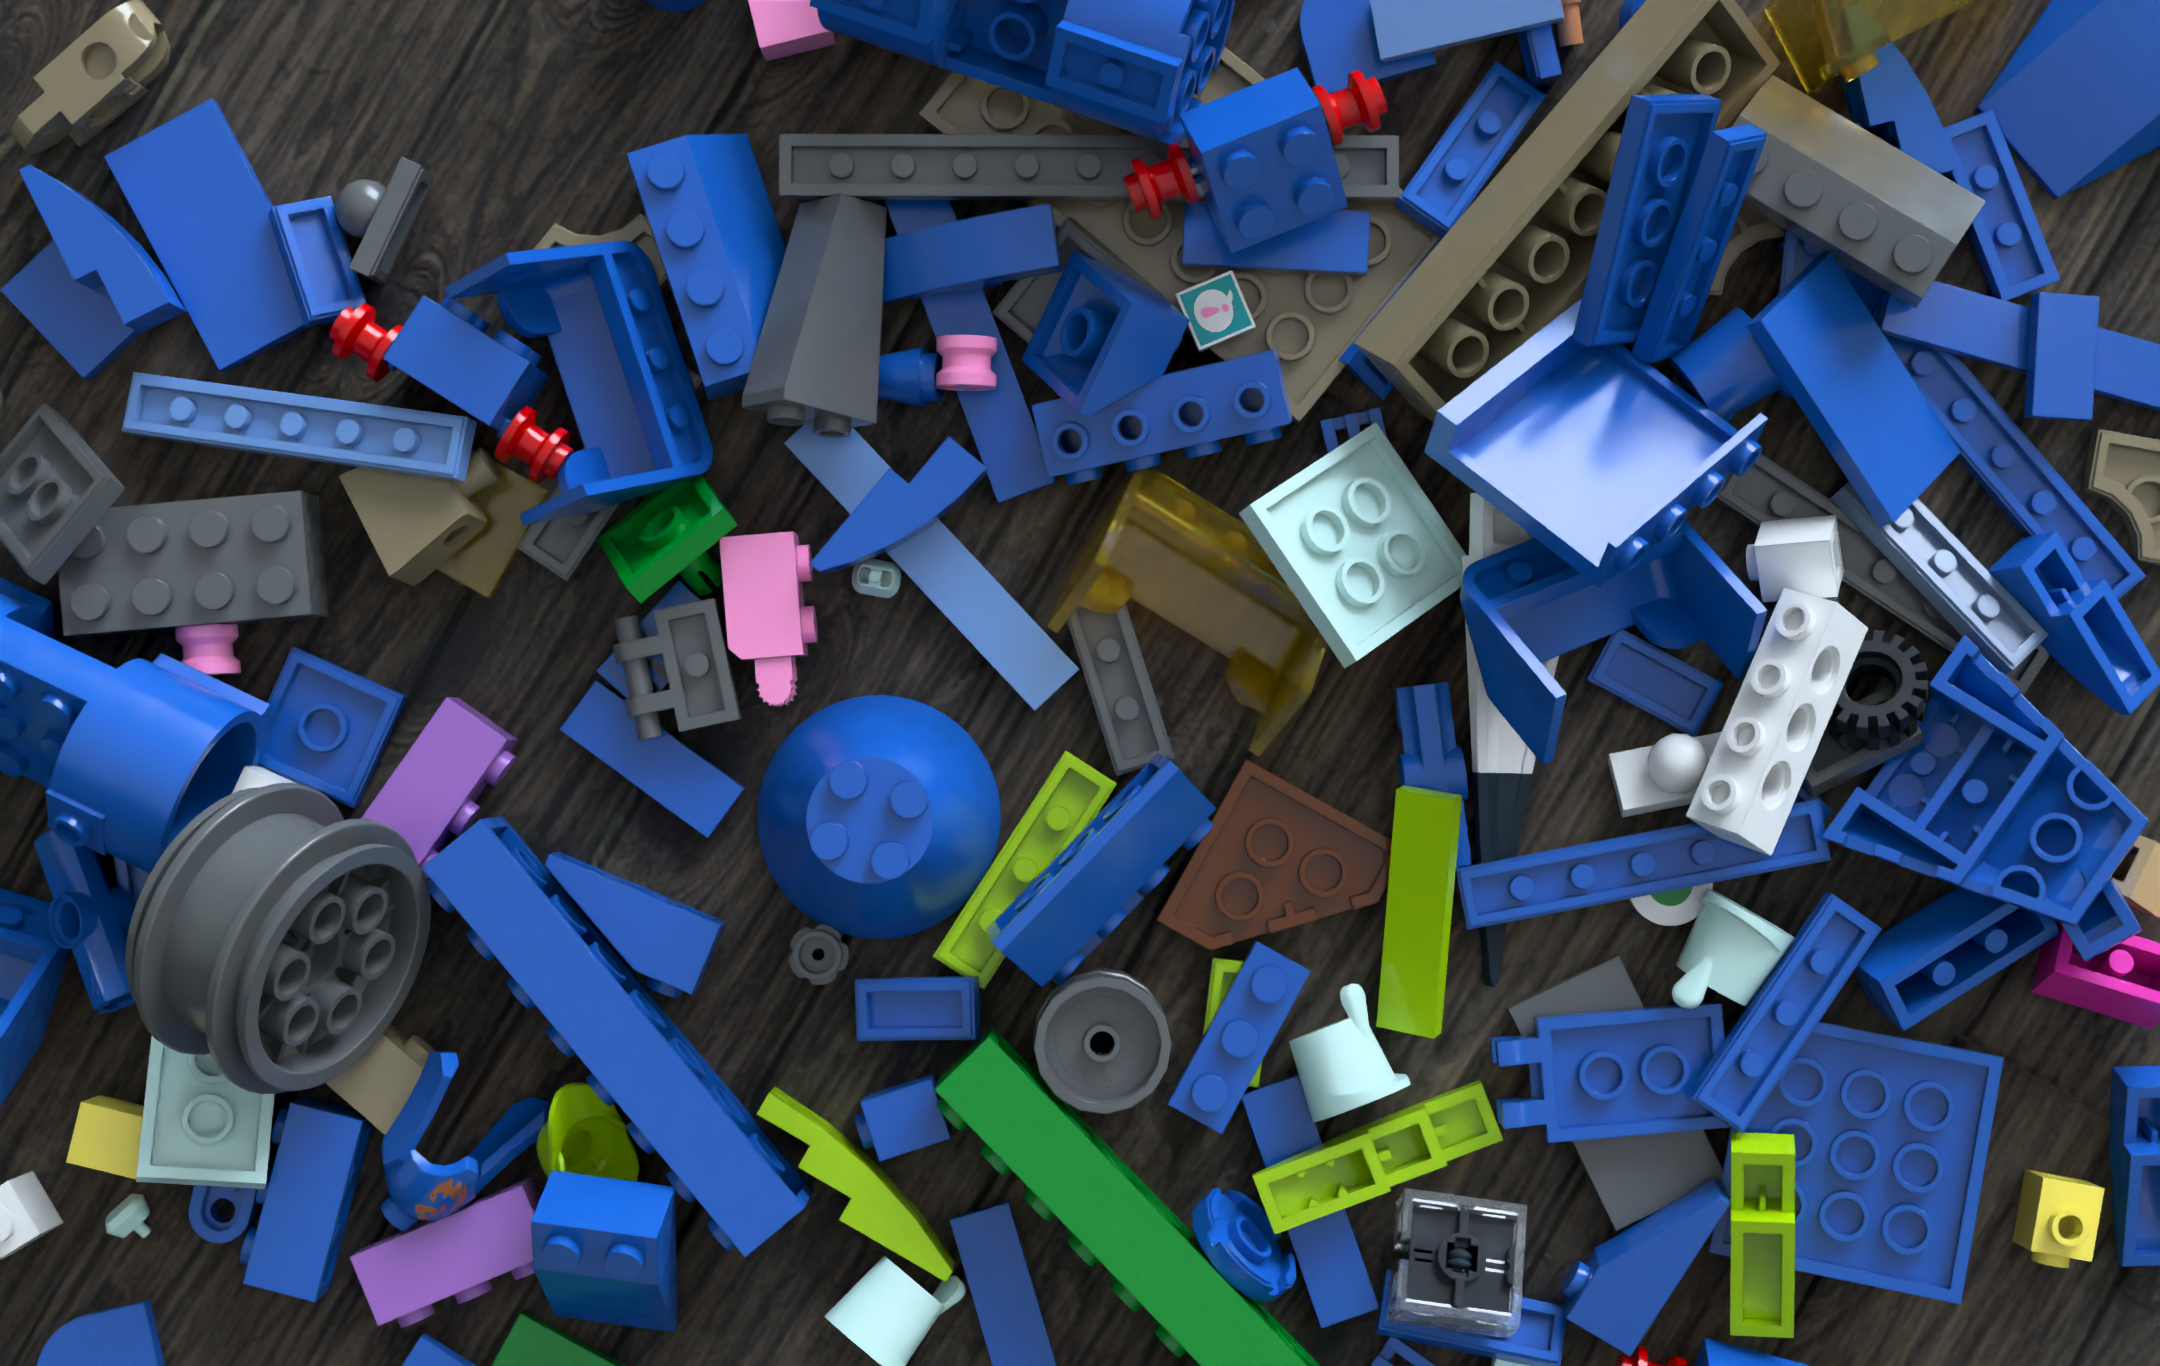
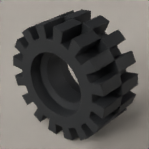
(1893, 716)

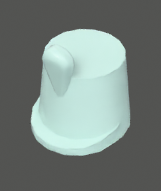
(1728, 952)
(1343, 1062)
(891, 1312)

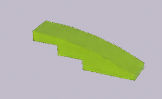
(1377, 1157)
(876, 1202)

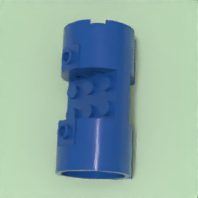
(1096, 58)
(119, 748)

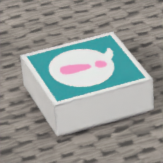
(1215, 311)

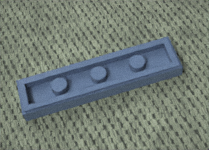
(1950, 580)

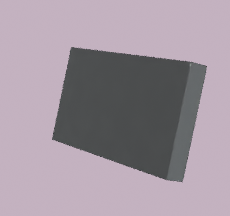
(1627, 1172)

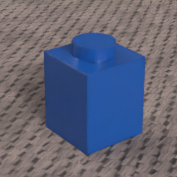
(902, 1118)

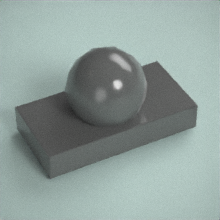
(382, 217)

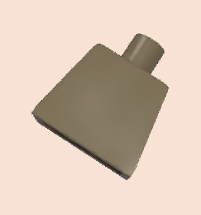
(419, 518)

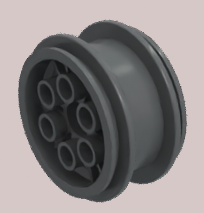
(278, 937)

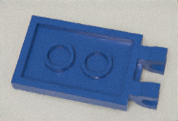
(1612, 1072)

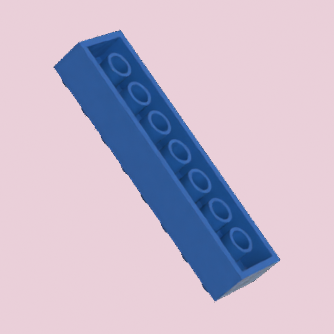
(618, 1033)

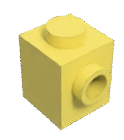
(2058, 1218)

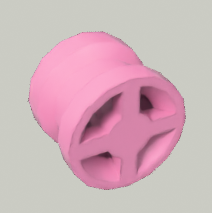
(966, 363)
(210, 648)

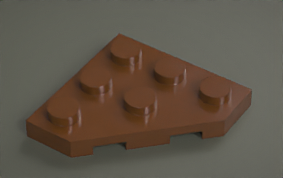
(1274, 864)

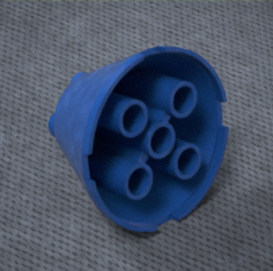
(878, 816)

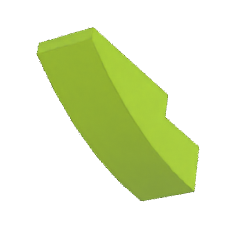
(1762, 1235)

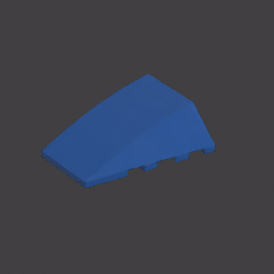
(2081, 91)
(1994, 800)

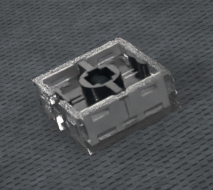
(1458, 1263)

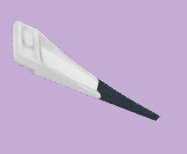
(1499, 756)

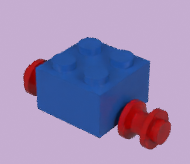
(1261, 156)
(456, 359)

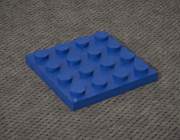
(1883, 1157)

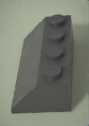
(1853, 193)

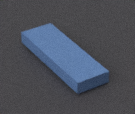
(1426, 26)

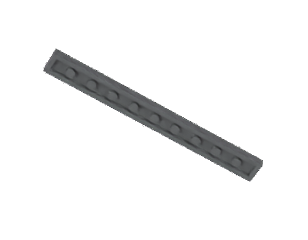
(1021, 166)

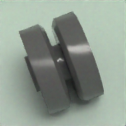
(1101, 1078)

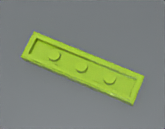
(1054, 818)
(1419, 911)

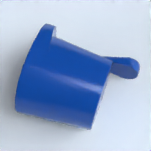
(1727, 368)

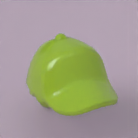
(585, 1137)

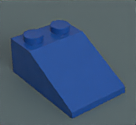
(607, 1250)

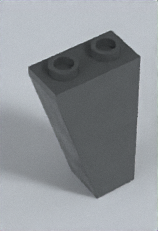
(824, 321)

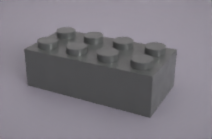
(196, 566)

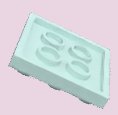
(1358, 544)

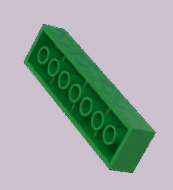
(1108, 1211)

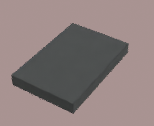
(50, 493)

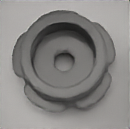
(806, 966)

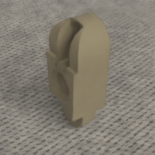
(95, 78)

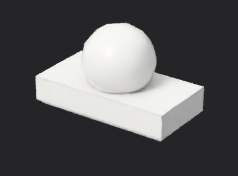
(1661, 773)

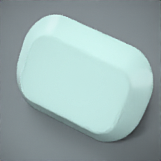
(876, 578)
(129, 1217)

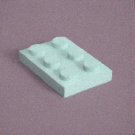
(201, 1125)

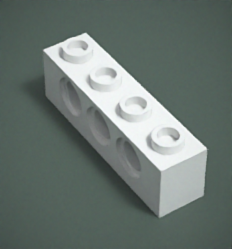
(1777, 721)

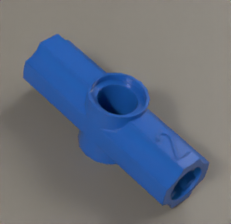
(1430, 748)
(88, 919)

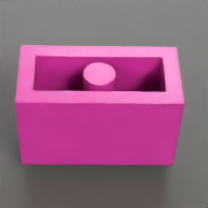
(2114, 983)

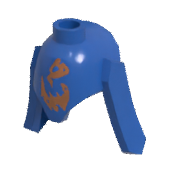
(435, 1191)

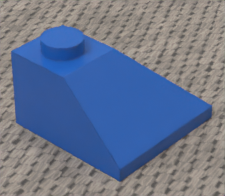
(1102, 336)

